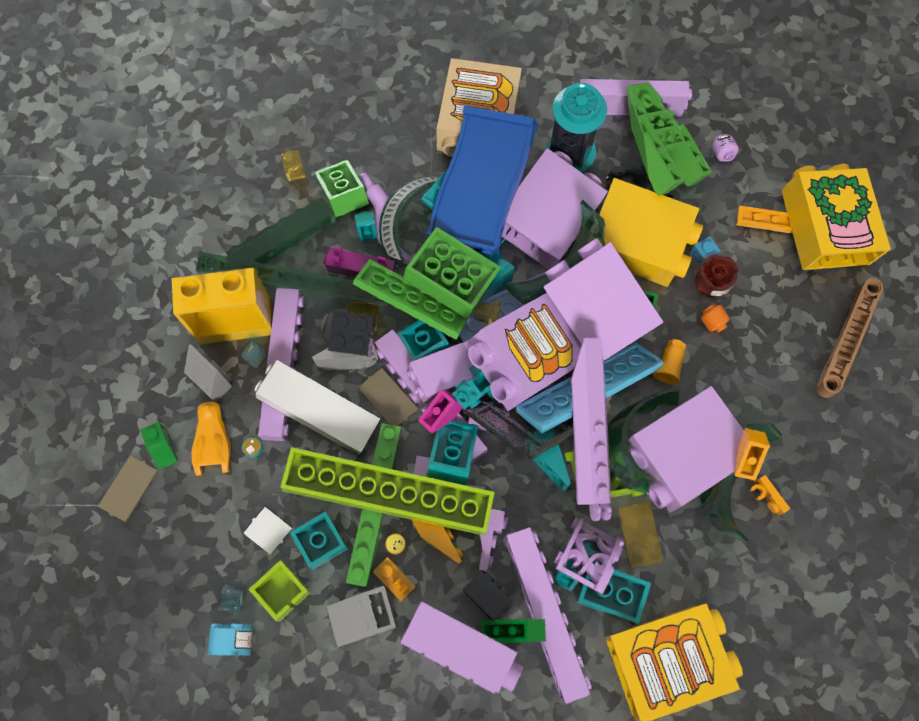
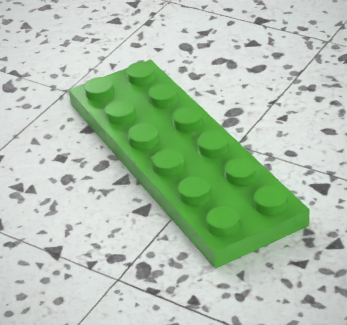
(408, 298)

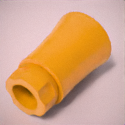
(672, 362)

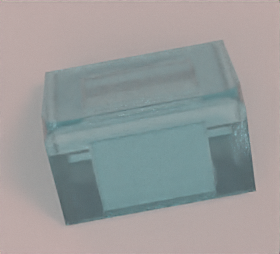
(253, 354)

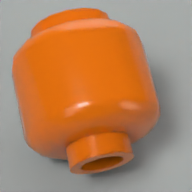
(715, 318)

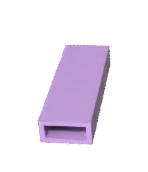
(674, 94)
(440, 371)

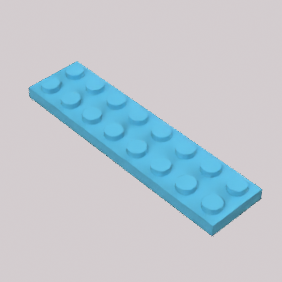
(620, 370)

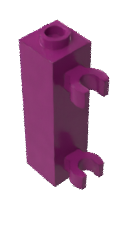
(351, 263)

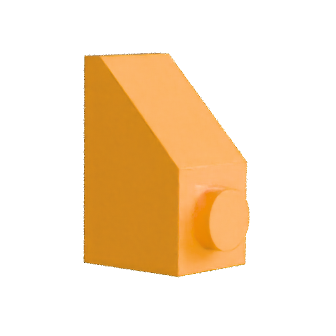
(751, 454)

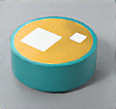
(252, 447)

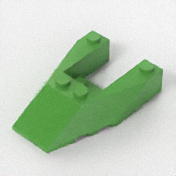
(663, 143)

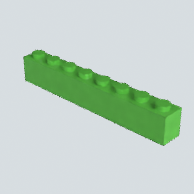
(370, 521)

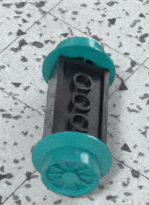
(577, 115)

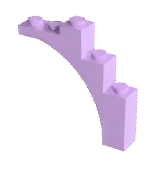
(496, 521)

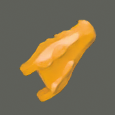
(211, 441)

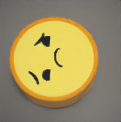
(395, 544)

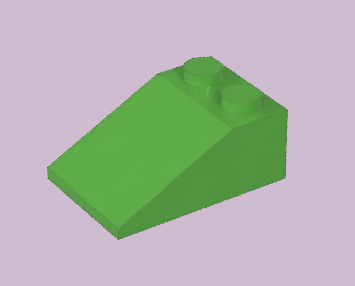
(342, 188)

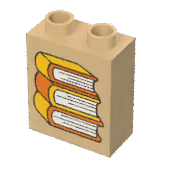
(476, 86)

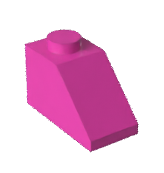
(440, 411)

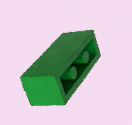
(515, 630)

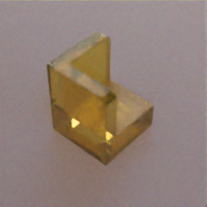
(293, 165)
(487, 312)

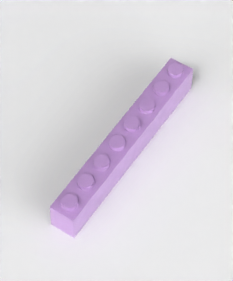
(282, 348)
(398, 359)

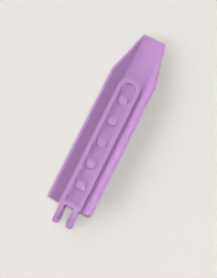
(591, 430)

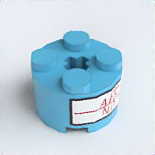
(230, 639)

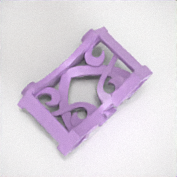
(598, 573)

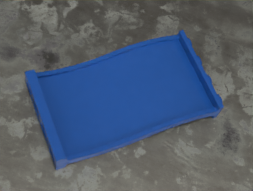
(483, 177)

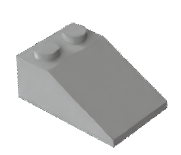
(331, 361)

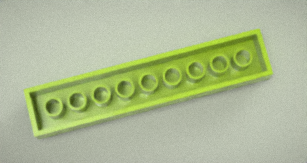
(387, 491)

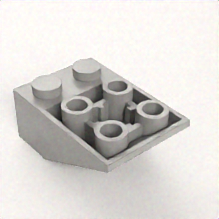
(206, 373)
(361, 616)

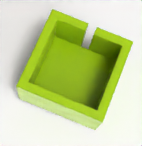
(279, 591)

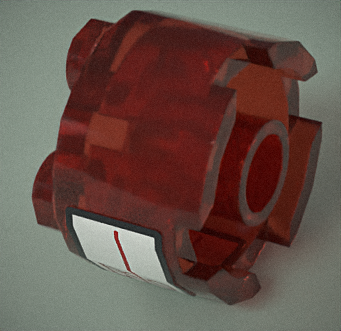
(716, 275)

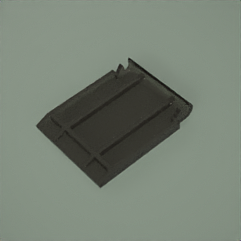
(515, 430)

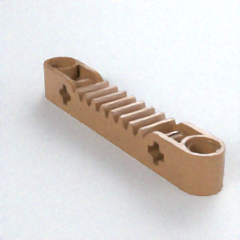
(850, 338)

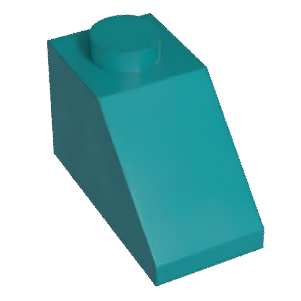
(366, 226)

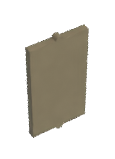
(387, 398)
(128, 488)

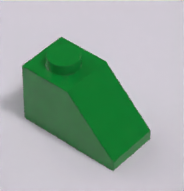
(159, 445)

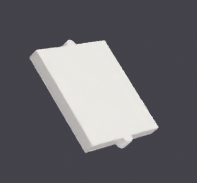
(267, 530)

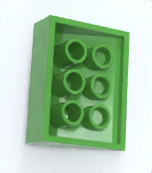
(451, 272)

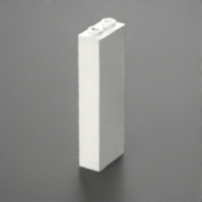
(316, 407)

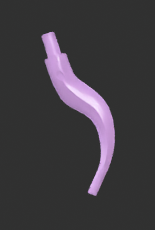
(378, 199)

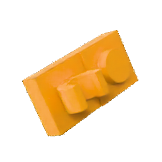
(774, 499)
(394, 579)

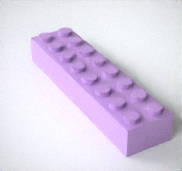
(544, 604)

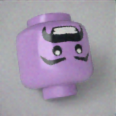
(725, 148)

